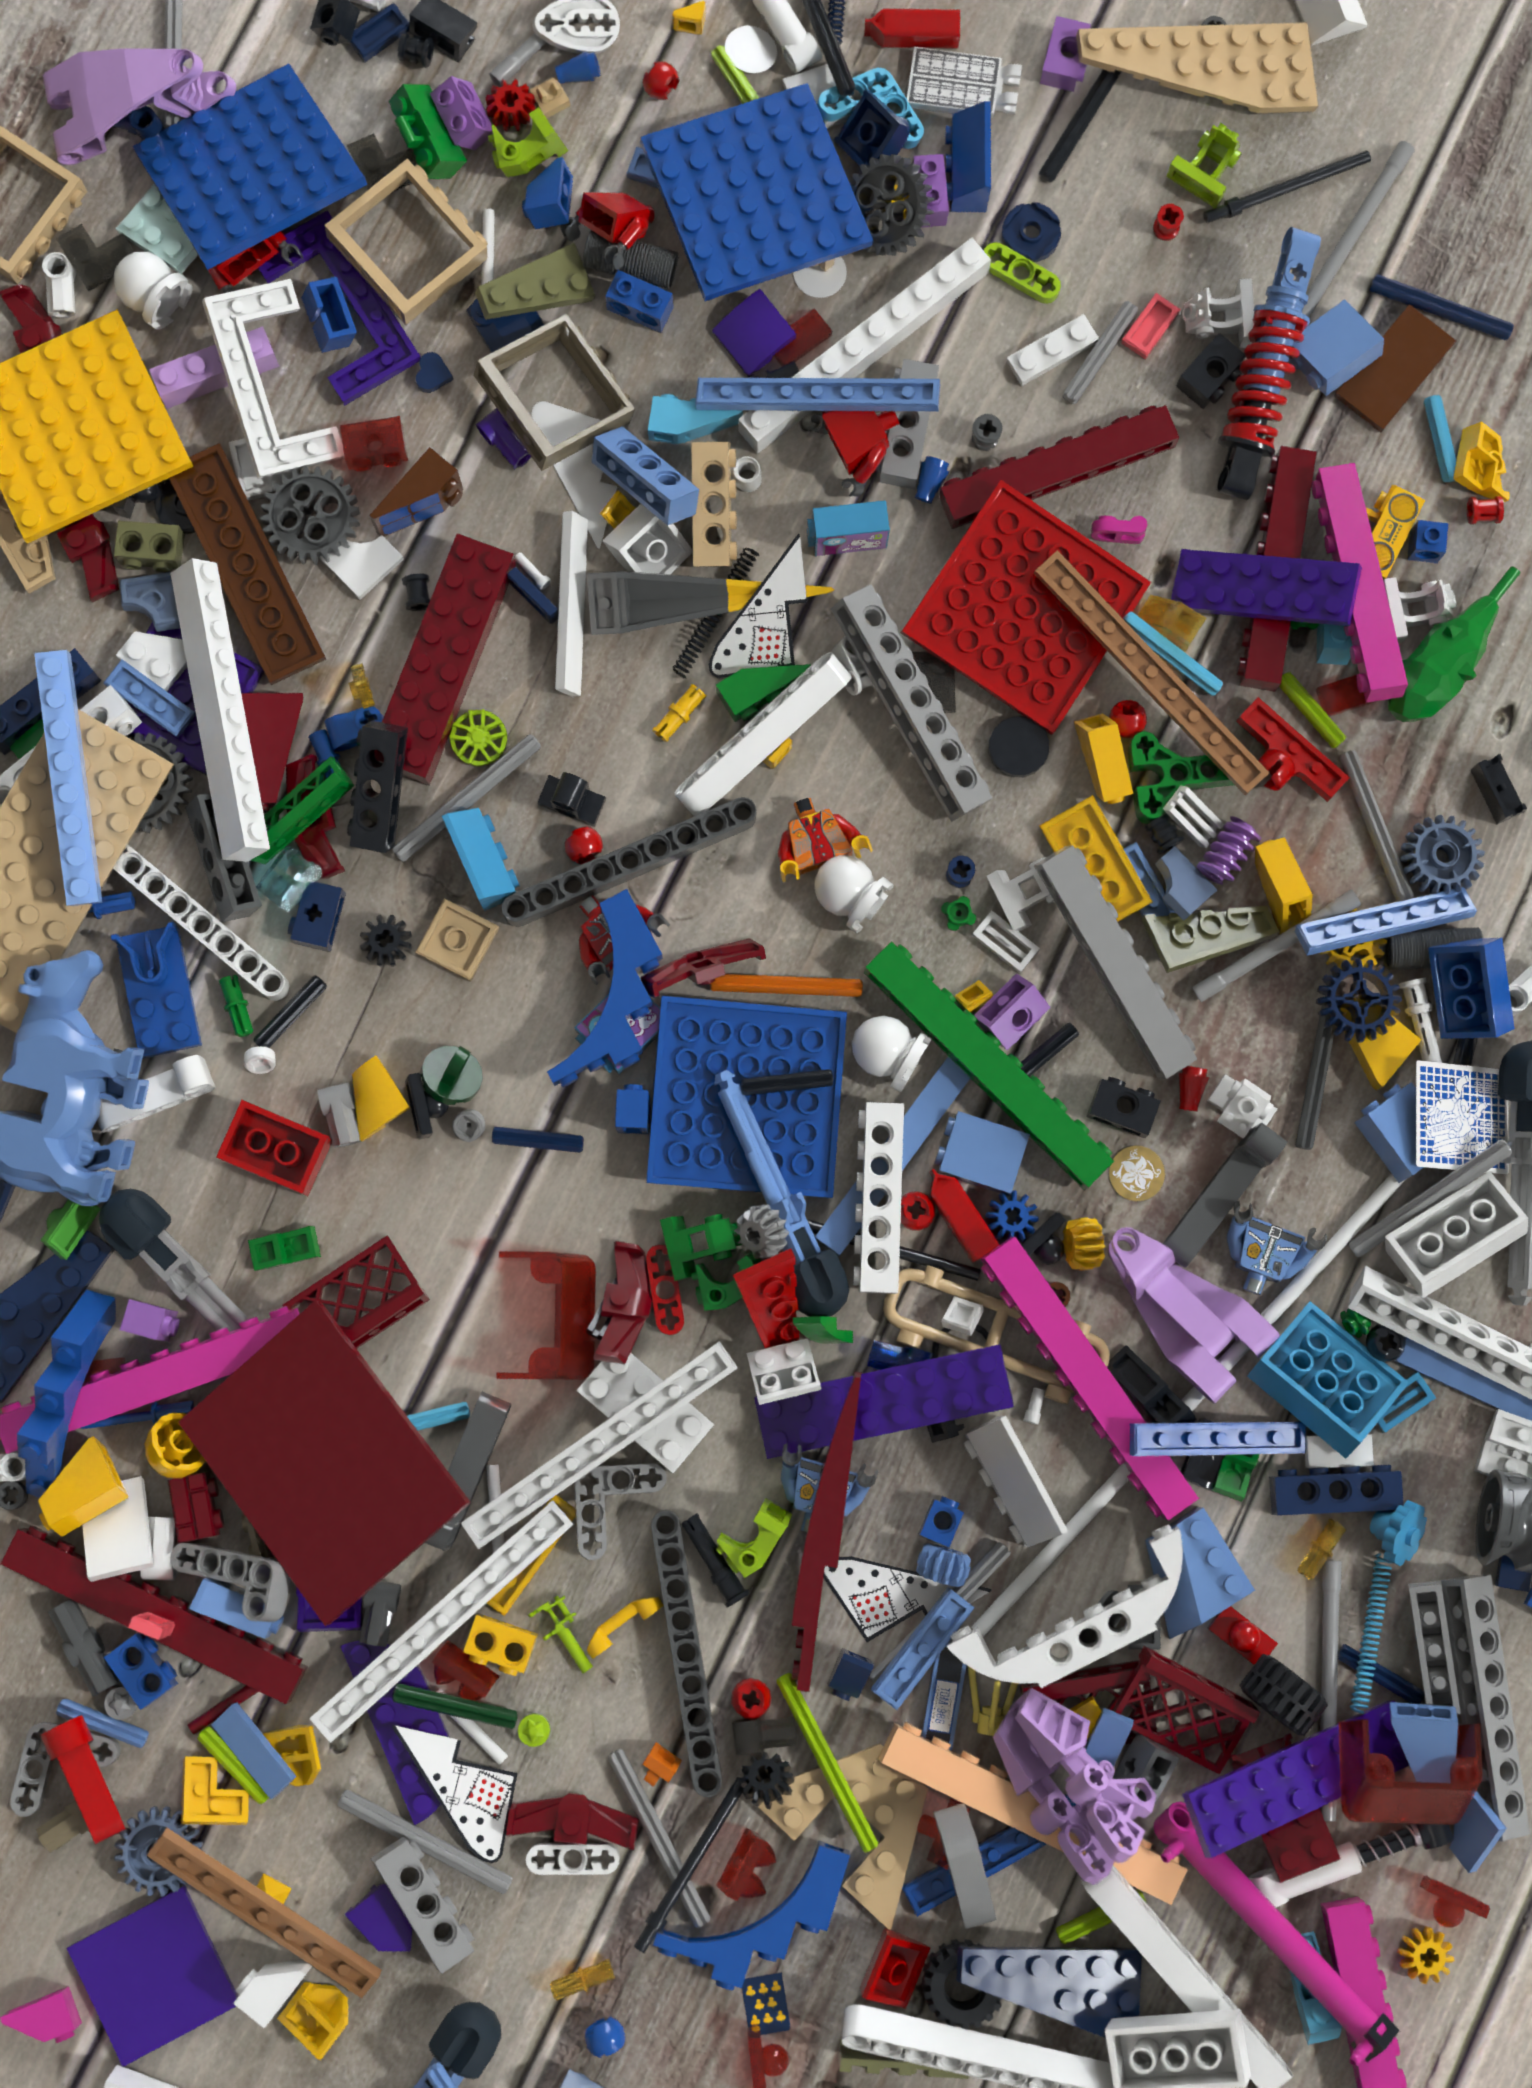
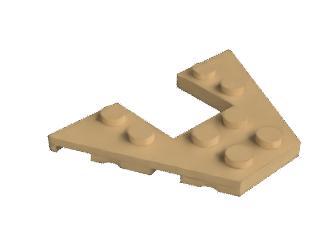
(888, 1802)

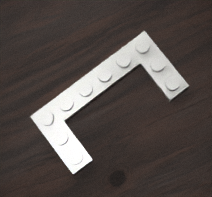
(226, 319)

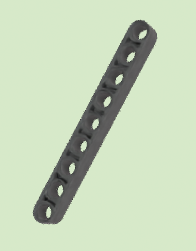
(638, 849)
(685, 1668)

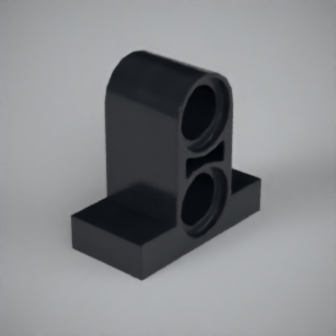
(572, 798)

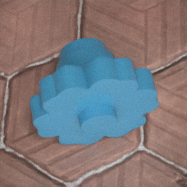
(1399, 1531)

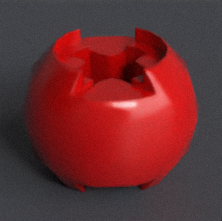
(660, 80)
(1129, 717)
(583, 845)
(926, 1204)
(745, 1687)

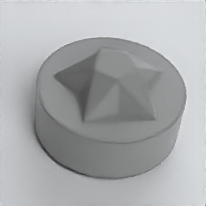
(468, 1125)
(119, 1704)

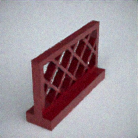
(387, 1312)
(1096, 1680)
(1204, 1692)

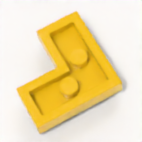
(204, 1802)

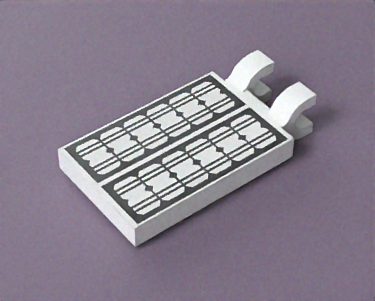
(960, 80)

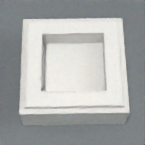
(962, 1316)

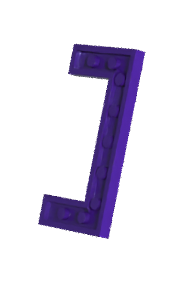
(394, 349)

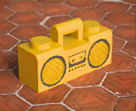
(1392, 523)

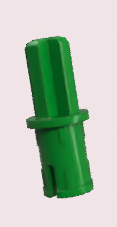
(236, 1005)

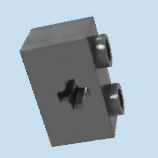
(1148, 1761)

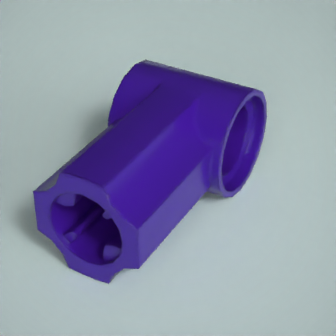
(499, 433)

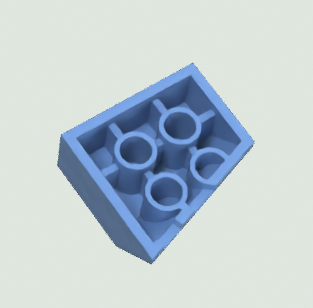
(1208, 1578)

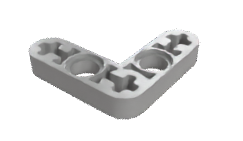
(605, 1487)
(32, 1742)

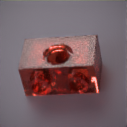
(359, 435)

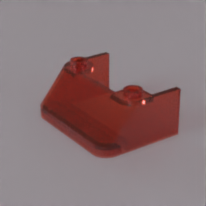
(574, 1310)
(1374, 1796)

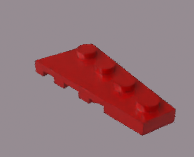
(771, 1298)

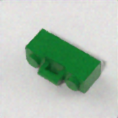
(425, 131)

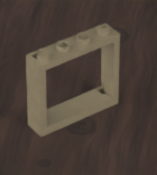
(587, 358)

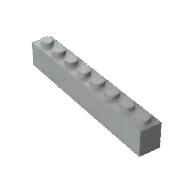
(1116, 962)

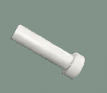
(542, 582)

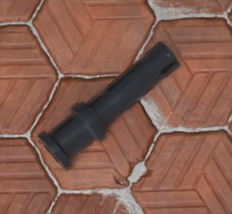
(721, 1572)

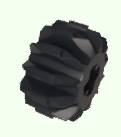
(392, 949)
(754, 1783)

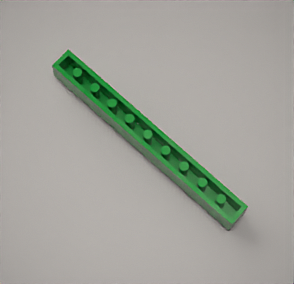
(988, 1065)

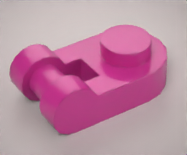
(1119, 531)

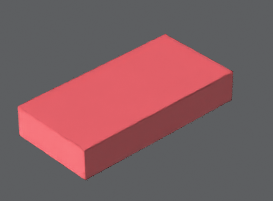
(1150, 326)
(152, 1625)

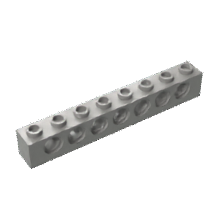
(897, 696)
(1485, 1695)

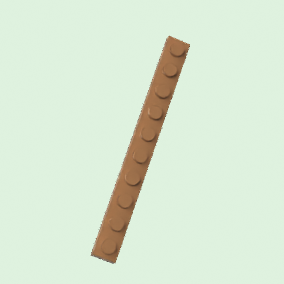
(1151, 673)

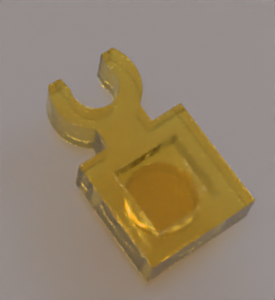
(360, 686)

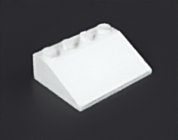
(1014, 1481)

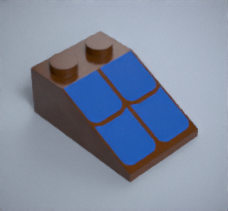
(420, 494)

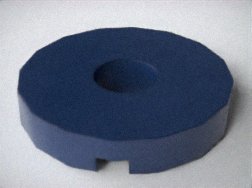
(1032, 215)

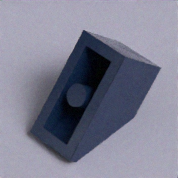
(850, 1674)

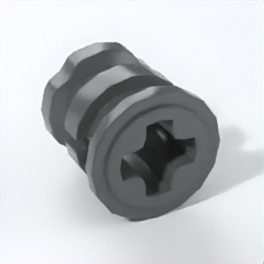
(990, 423)

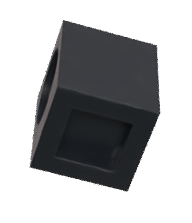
(335, 21)

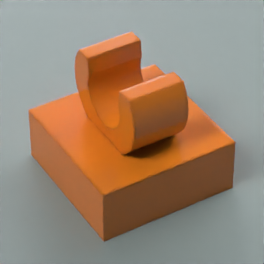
(660, 1764)

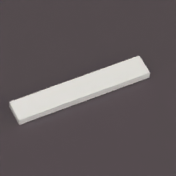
(571, 604)

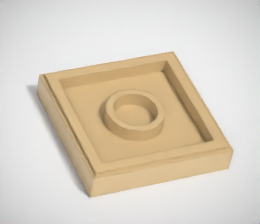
(457, 940)

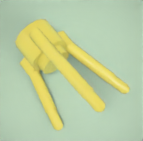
(990, 1716)

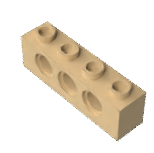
(703, 457)

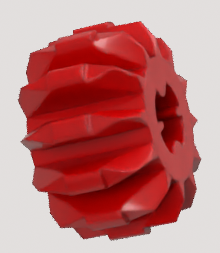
(510, 94)

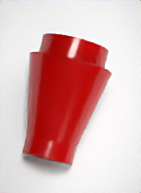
(1191, 1087)

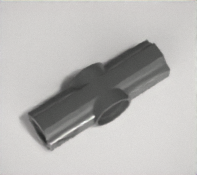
(83, 1646)

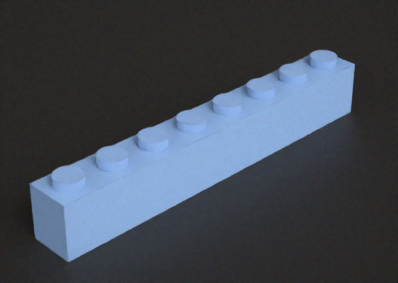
(68, 778)

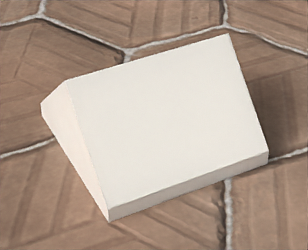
(1330, 18)

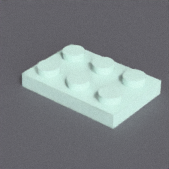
(156, 231)

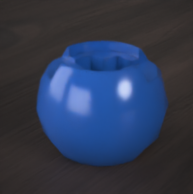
(605, 2037)

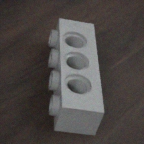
(904, 470)
(1434, 1644)
(443, 1951)

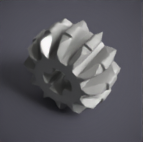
(762, 1231)

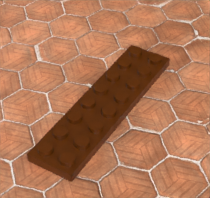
(246, 566)

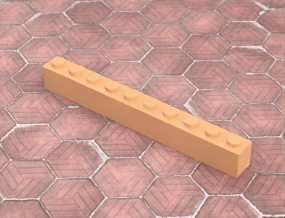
(994, 1795)

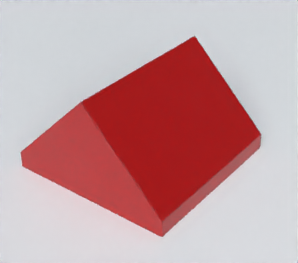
(894, 1969)

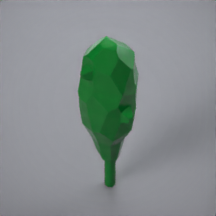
(1448, 656)

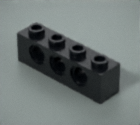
(391, 742)

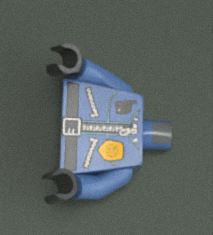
(1267, 1249)
(801, 1480)

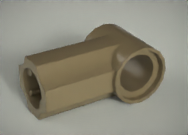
(62, 1828)

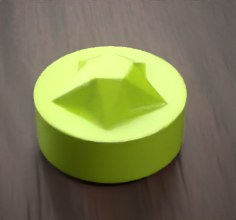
(534, 1730)

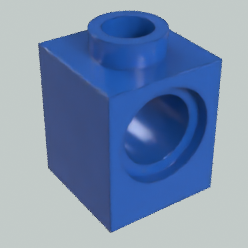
(1427, 541)
(946, 1535)

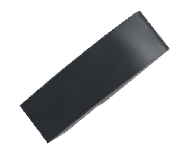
(1148, 1389)

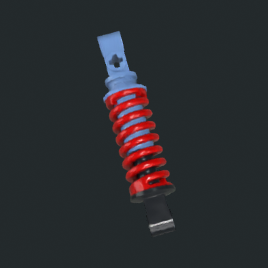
(1271, 339)

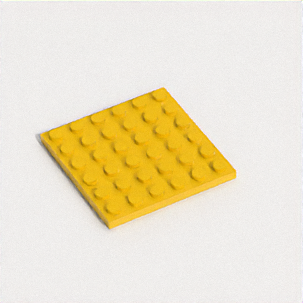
(81, 427)

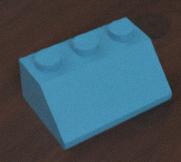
(481, 856)

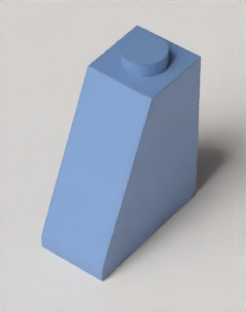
(224, 1603)
(1426, 1738)

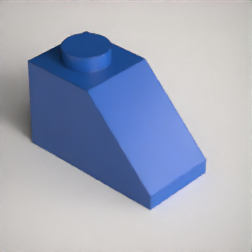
(549, 196)

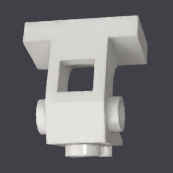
(1237, 312)
(1437, 601)
(1012, 897)
(1241, 1105)

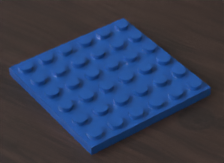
(249, 166)
(756, 191)
(689, 1126)

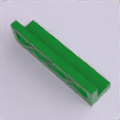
(304, 812)

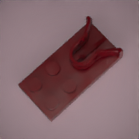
(1299, 1844)

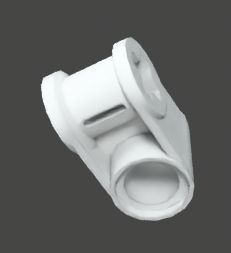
(853, 666)

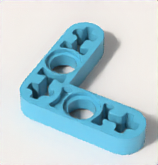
(889, 93)

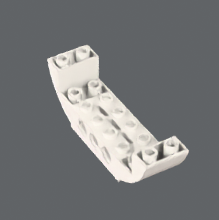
(1037, 1663)

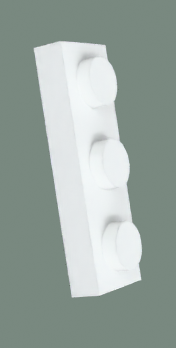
(1052, 350)

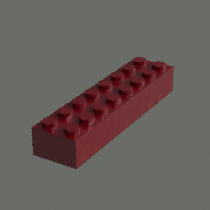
(447, 651)

